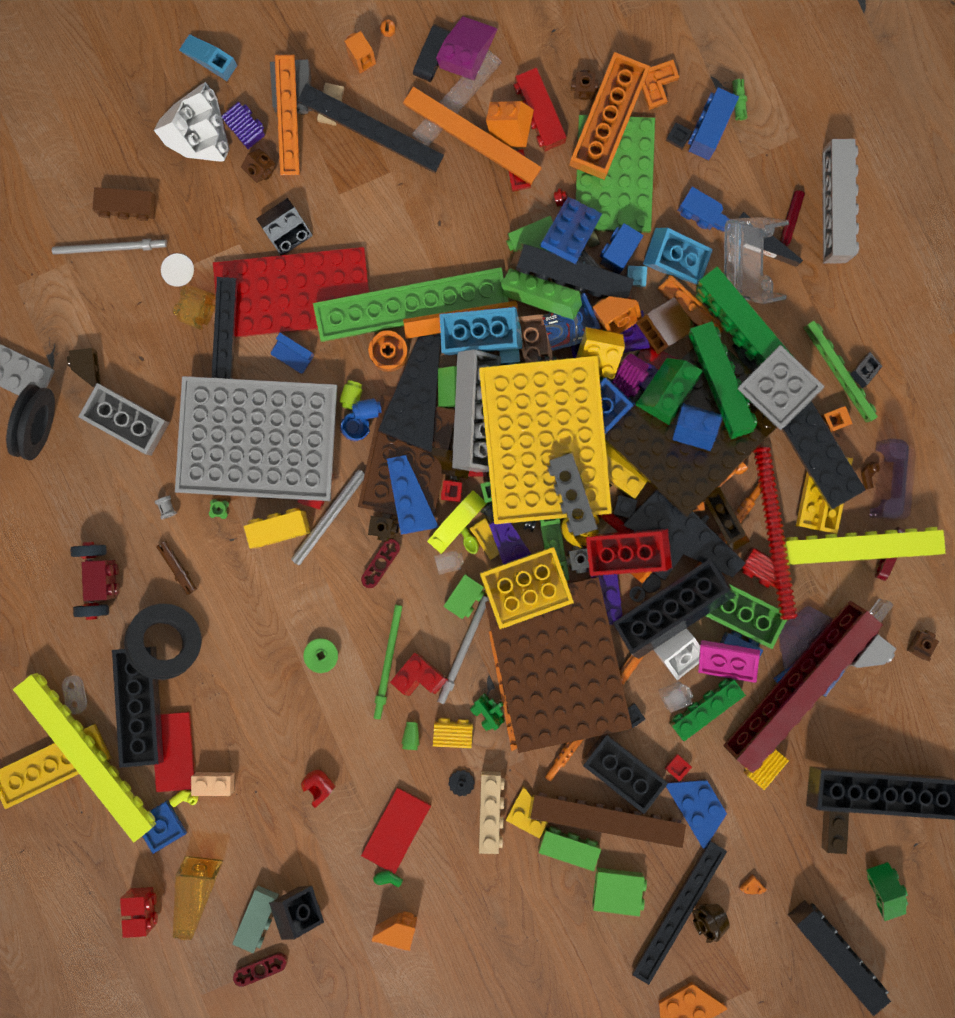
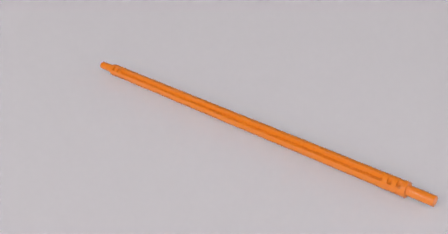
(633, 662)

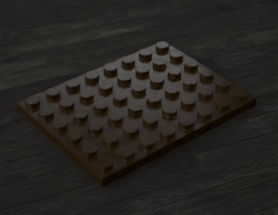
(679, 470)

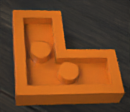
(656, 77)

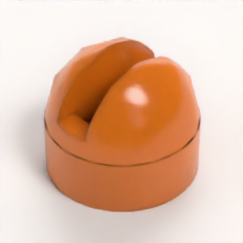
(392, 29)

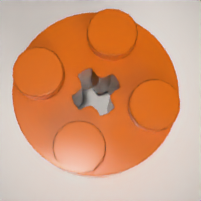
(380, 344)

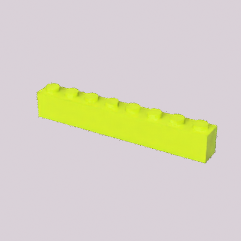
(865, 547)

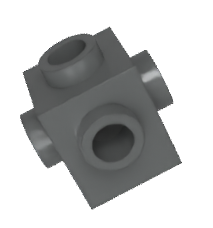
(572, 562)

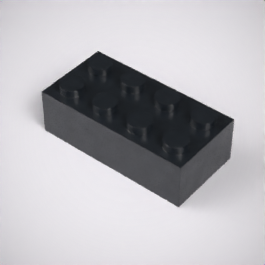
(624, 773)

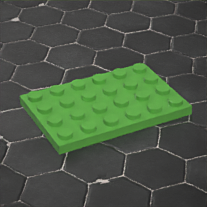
(628, 187)

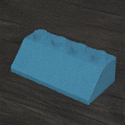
(480, 331)

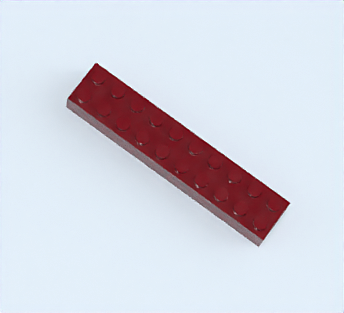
(802, 686)

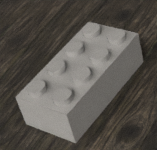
(124, 419)

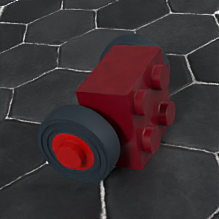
(97, 580)

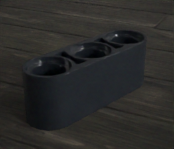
(427, 63)

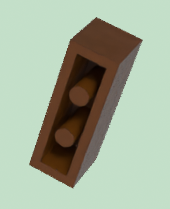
(124, 203)

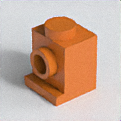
(841, 418)

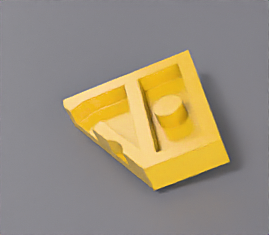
(519, 815)

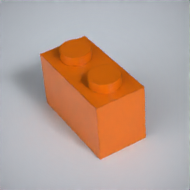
(360, 51)

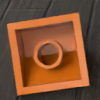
(510, 122)
(617, 314)
(396, 931)

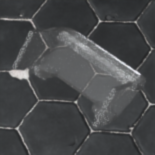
(745, 257)

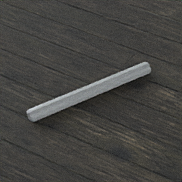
(328, 517)

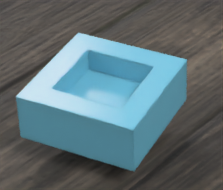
(639, 274)

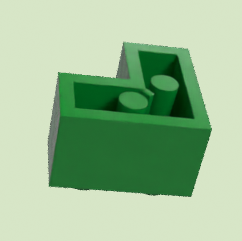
(889, 893)

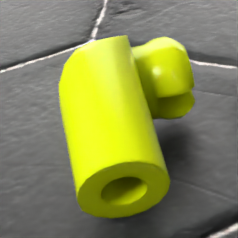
(183, 795)

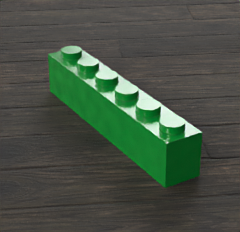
(722, 380)

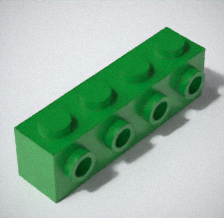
(707, 709)

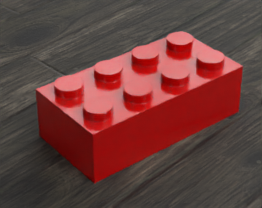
(629, 552)

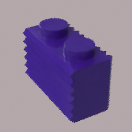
(243, 125)

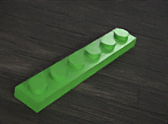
(836, 365)

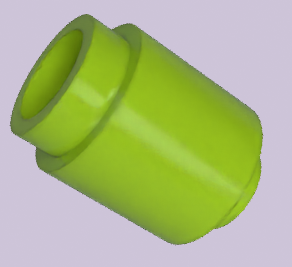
(350, 394)

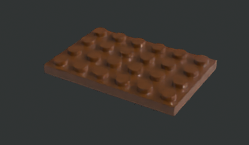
(377, 486)

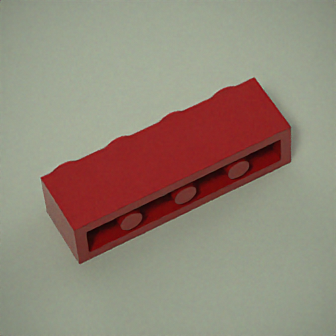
(544, 116)

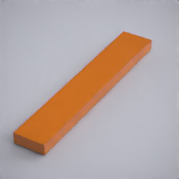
(287, 114)
(431, 323)

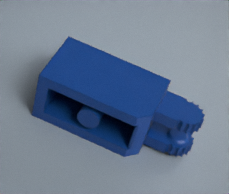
(703, 210)

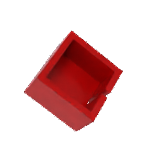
(140, 906)

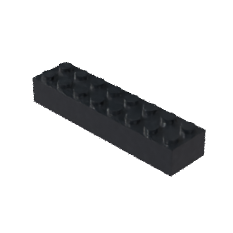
(881, 793)

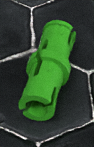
(740, 107)

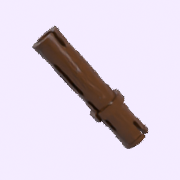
(180, 574)

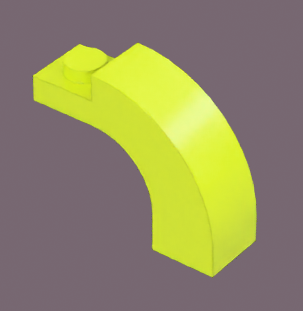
(456, 522)

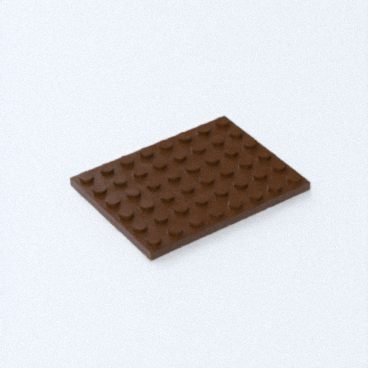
(562, 672)

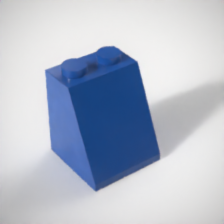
(697, 427)

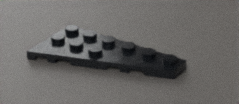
(413, 404)
(686, 534)

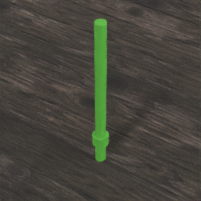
(380, 699)

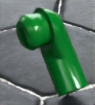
(387, 877)

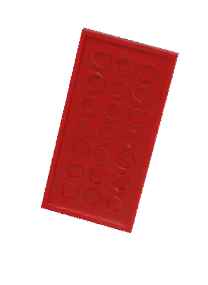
(280, 291)

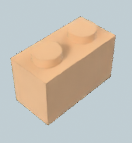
(212, 784)

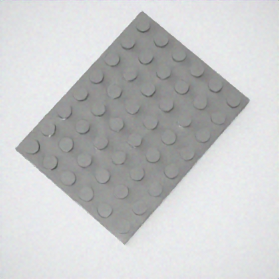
(256, 438)

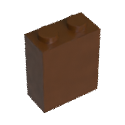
(665, 325)

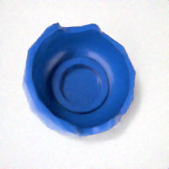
(353, 428)

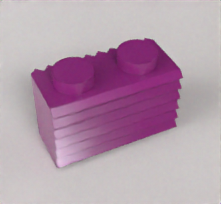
(630, 374)

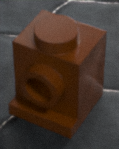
(917, 645)

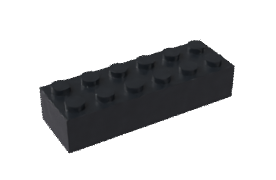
(578, 275)
(674, 609)
(136, 713)
(840, 957)

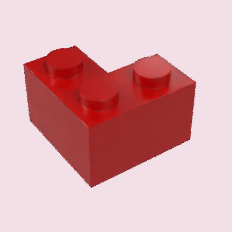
(415, 672)

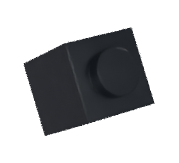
(624, 506)

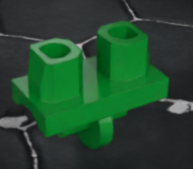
(490, 710)

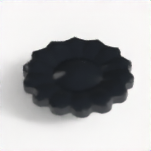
(461, 783)

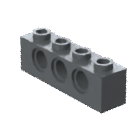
(586, 522)

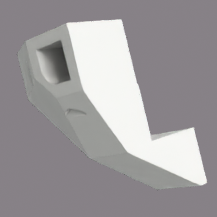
(195, 126)

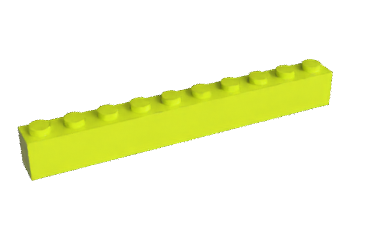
(84, 756)

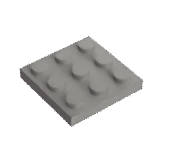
(780, 387)

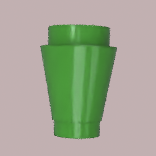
(411, 736)

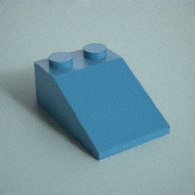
(677, 255)

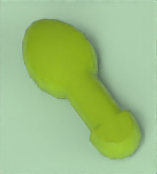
(470, 542)

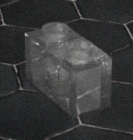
(676, 696)

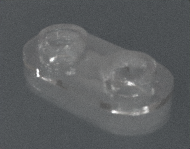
(76, 694)

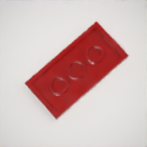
(178, 762)
(396, 830)

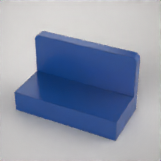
(292, 353)

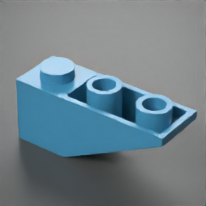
(209, 57)

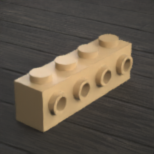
(490, 812)

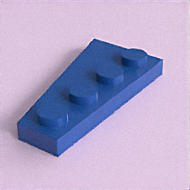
(411, 505)

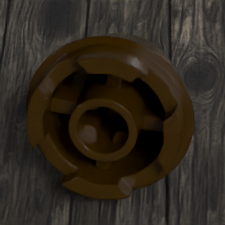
(711, 921)

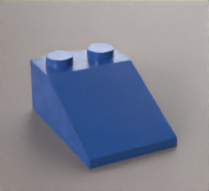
(614, 403)

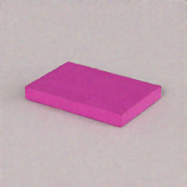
(729, 661)

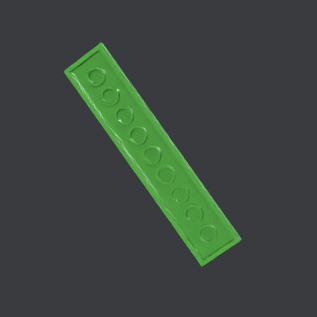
(389, 307)

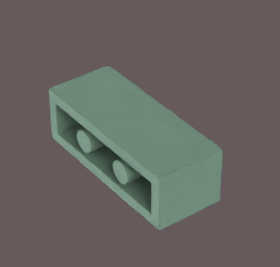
(255, 920)

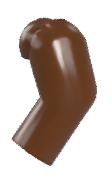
(867, 474)

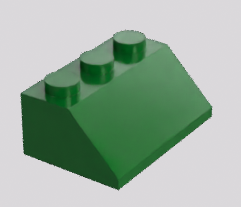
(669, 389)

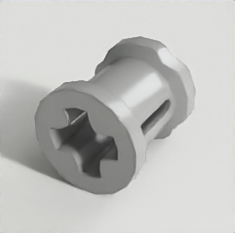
(165, 507)

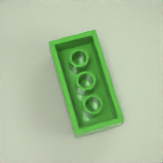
(750, 618)

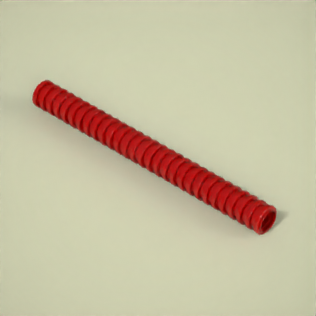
(775, 533)

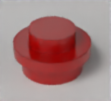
(560, 197)

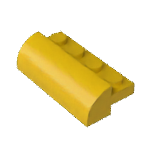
(814, 510)

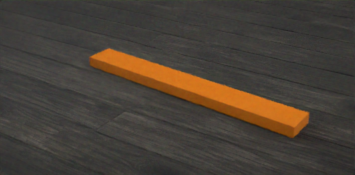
(472, 135)

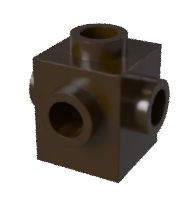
(383, 527)

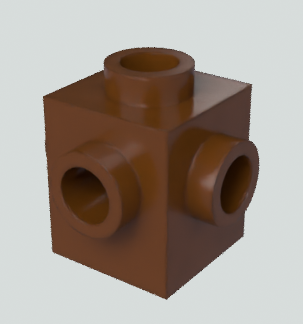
(584, 85)
(258, 165)

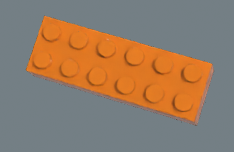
(609, 116)

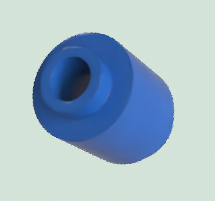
(366, 409)

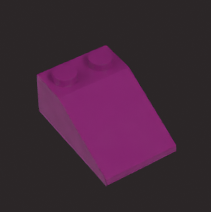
(466, 47)

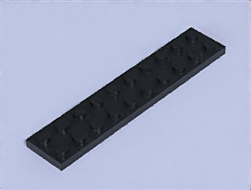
(818, 451)

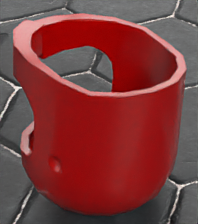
(318, 785)

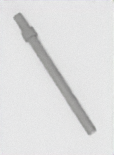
(145, 244)
(449, 684)

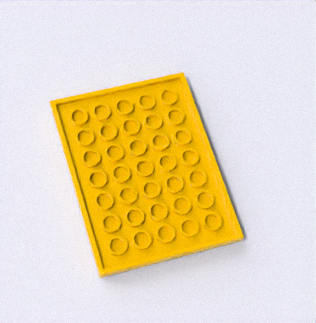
(536, 416)

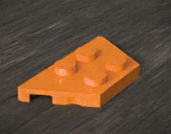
(690, 1003)

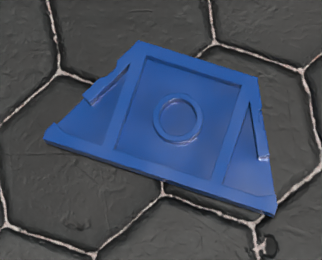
(699, 807)

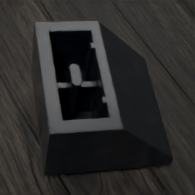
(284, 227)

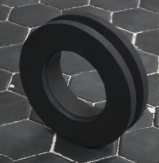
(30, 422)
(157, 668)

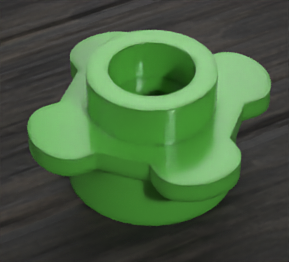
(213, 509)

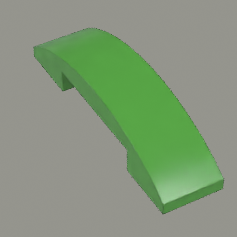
(553, 538)

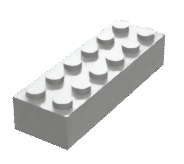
(839, 201)
(469, 424)

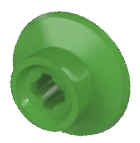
(312, 660)

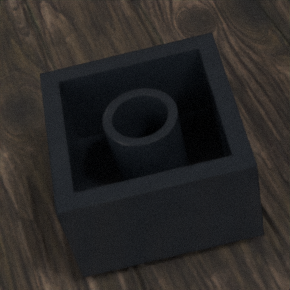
(296, 912)

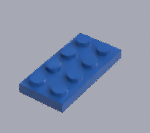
(571, 230)

